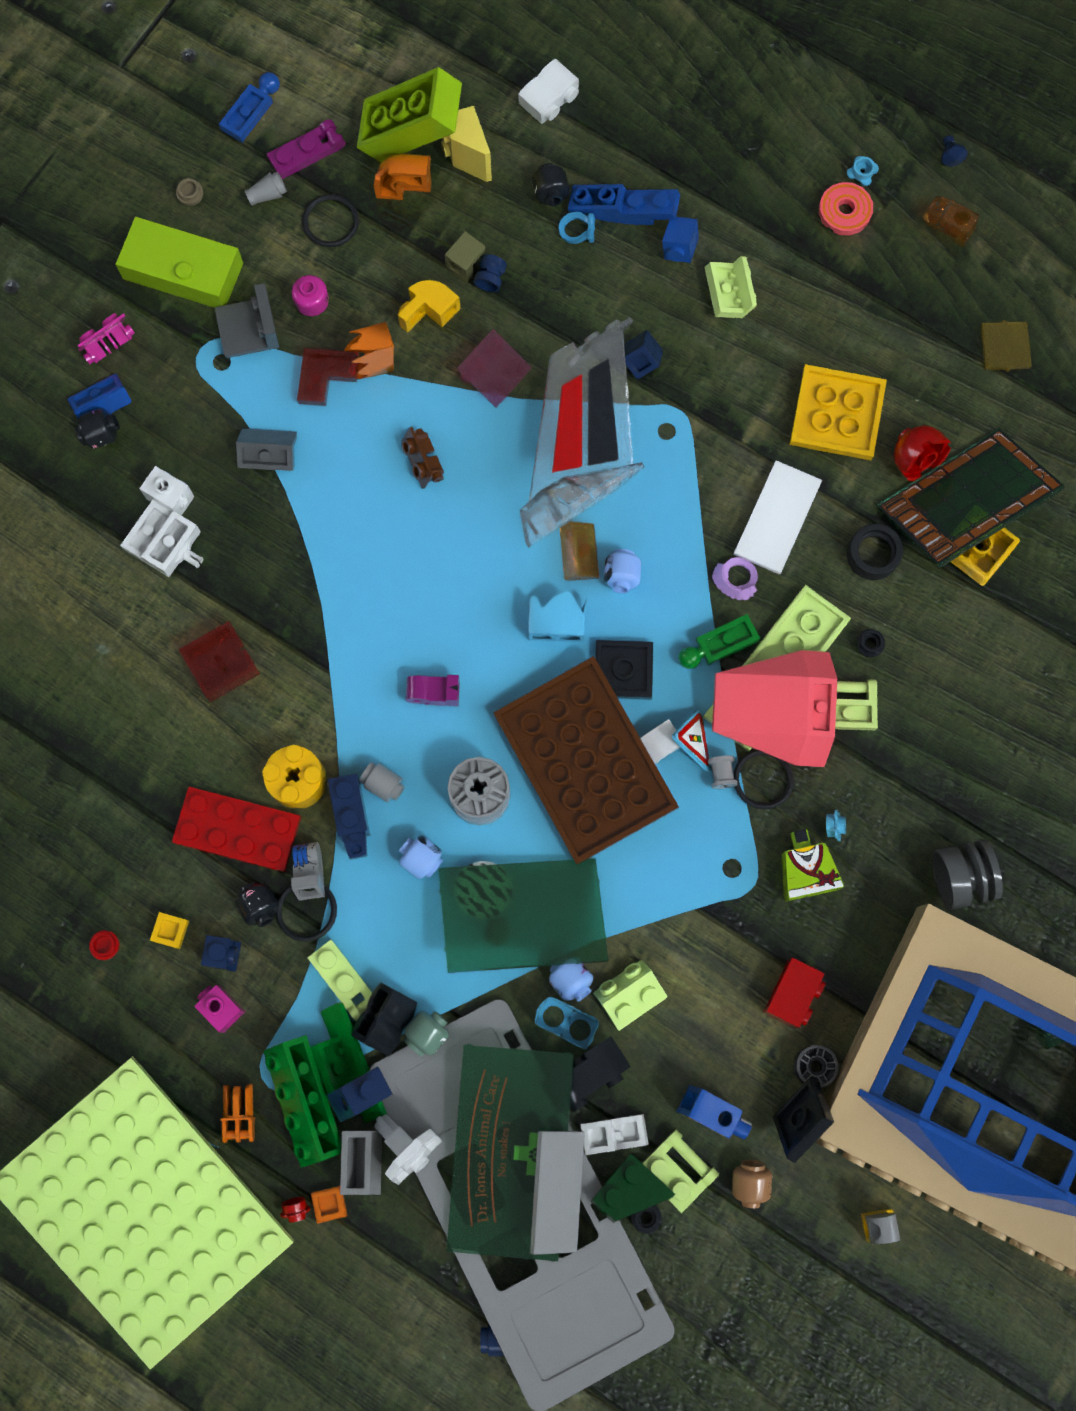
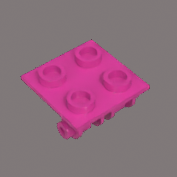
(111, 325)

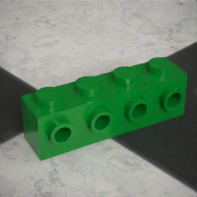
(303, 1101)

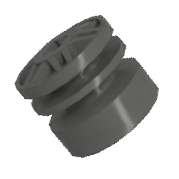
(967, 874)

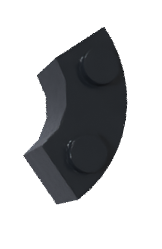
(594, 1069)

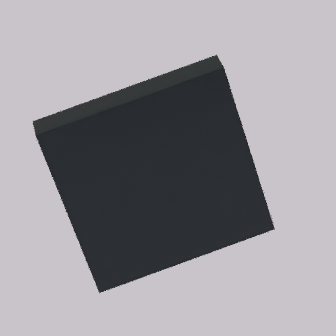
(627, 667)
(803, 1119)

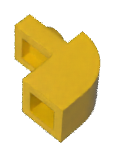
(431, 299)

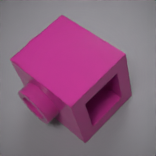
(219, 1008)

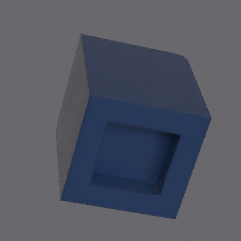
(642, 354)

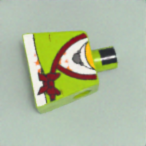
(808, 869)

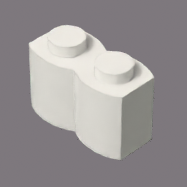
(549, 91)

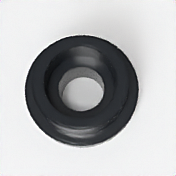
(876, 637)
(647, 1227)

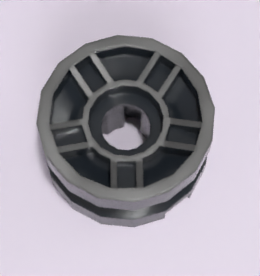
(824, 1057)

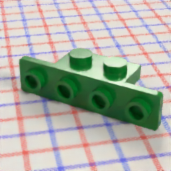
(341, 1057)

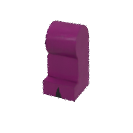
(433, 690)

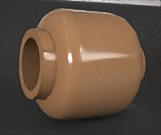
(752, 1183)

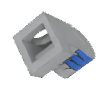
(307, 871)

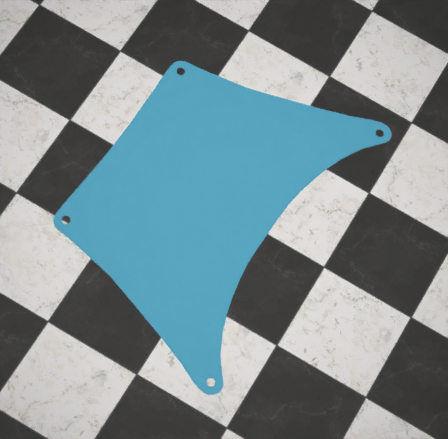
(443, 590)

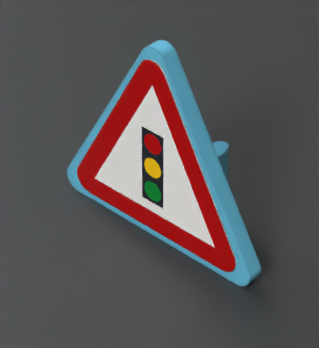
(693, 740)

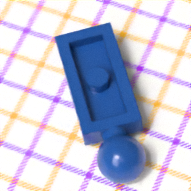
(250, 107)

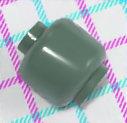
(426, 1033)

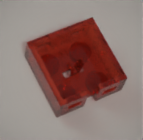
(214, 652)

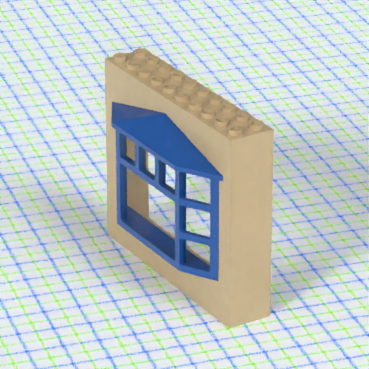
(922, 1152)

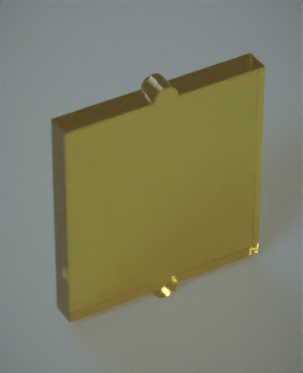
(1006, 346)

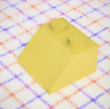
(468, 146)

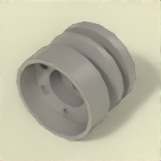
(473, 807)

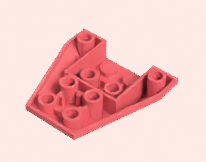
(780, 706)

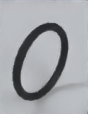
(332, 243)
(782, 799)
(285, 929)

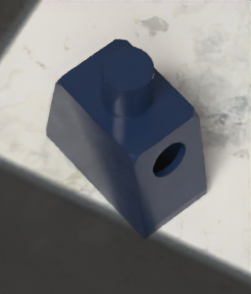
(359, 1094)

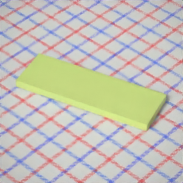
(806, 625)

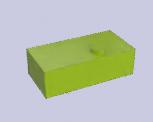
(409, 114)
(179, 263)

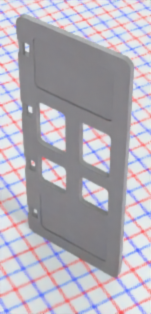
(574, 1314)

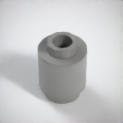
(382, 782)

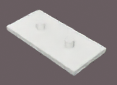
(777, 517)

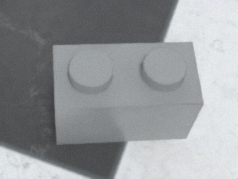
(361, 1163)

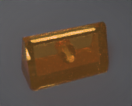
(579, 551)

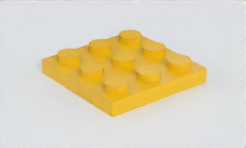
(838, 412)

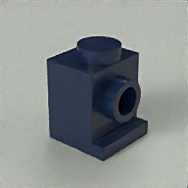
(221, 953)

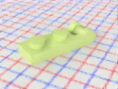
(341, 977)

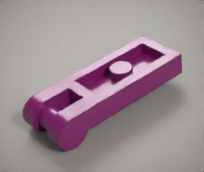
(306, 149)

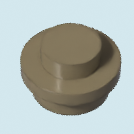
(189, 192)

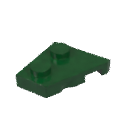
(630, 1191)

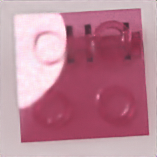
(493, 368)

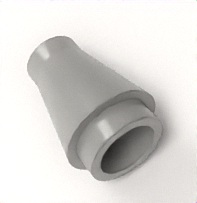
(266, 189)

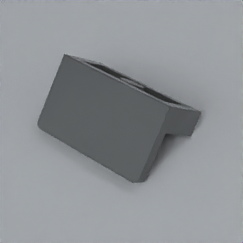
(266, 449)

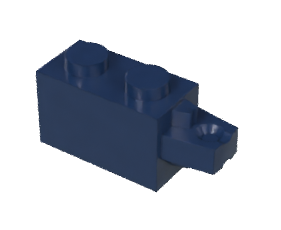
(350, 814)

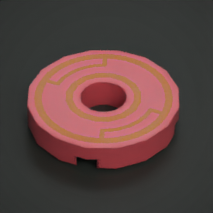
(851, 195)

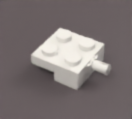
(162, 539)

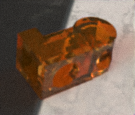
(951, 219)

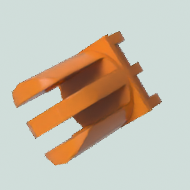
(238, 1113)

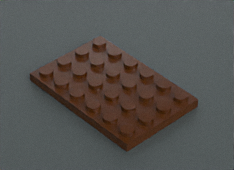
(586, 760)

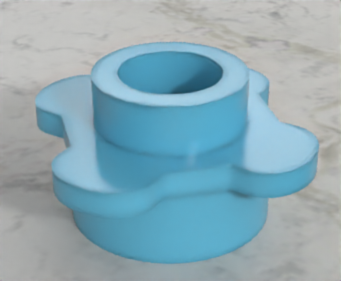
(866, 164)
(835, 825)

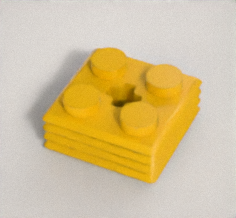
(983, 563)

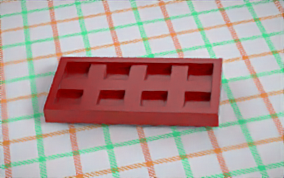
(236, 829)

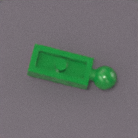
(720, 643)

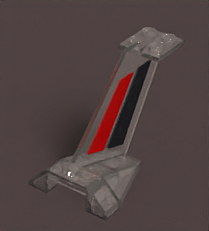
(582, 433)

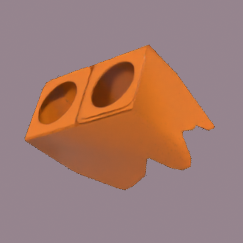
(376, 345)

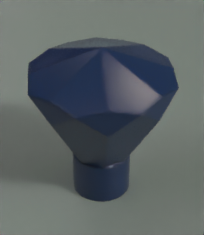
(953, 152)

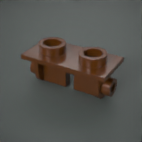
(416, 446)

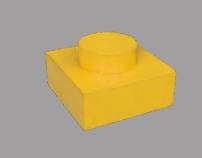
(169, 930)

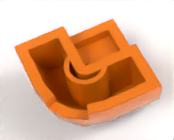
(402, 173)

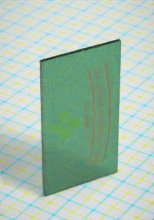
(500, 1110)

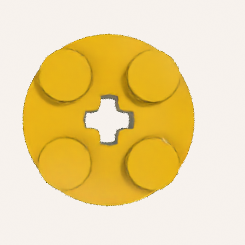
(283, 765)

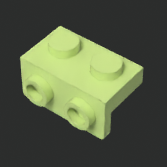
(731, 288)
(630, 994)

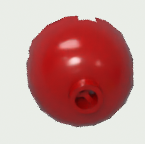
(919, 450)

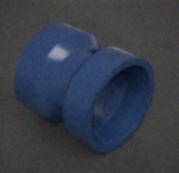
(490, 272)

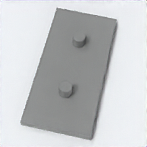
(557, 1192)

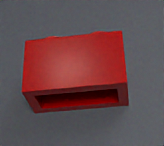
(794, 993)

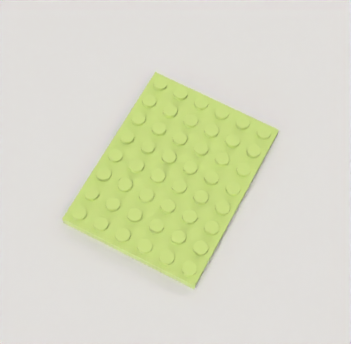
(141, 1212)

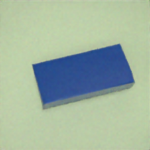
(106, 394)

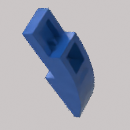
(624, 206)

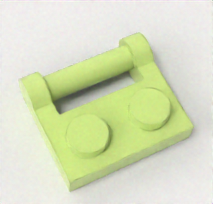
(857, 713)
(674, 1177)

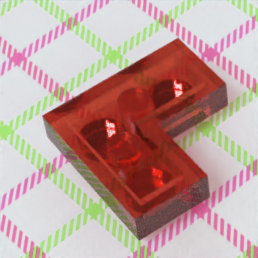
(319, 368)

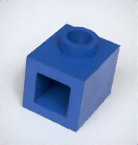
(680, 239)

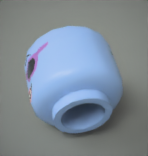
(571, 981)

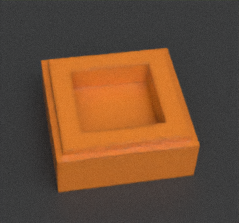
(328, 1204)

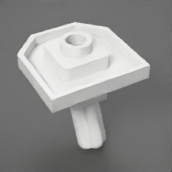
(410, 1153)

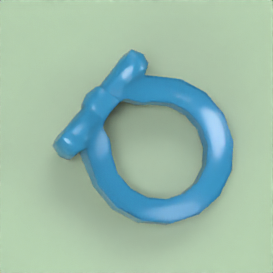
(589, 234)

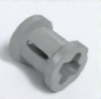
(722, 772)

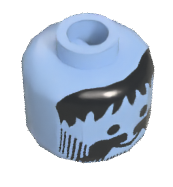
(622, 571)
(420, 857)

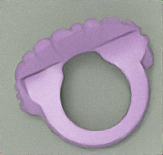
(742, 592)

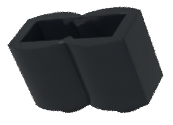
(384, 1019)

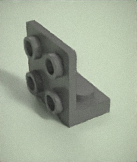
(247, 325)

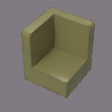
(463, 255)

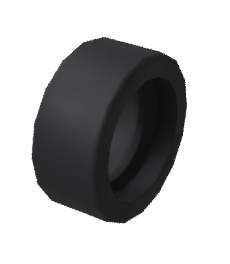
(887, 535)

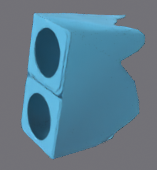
(557, 620)
(569, 1018)

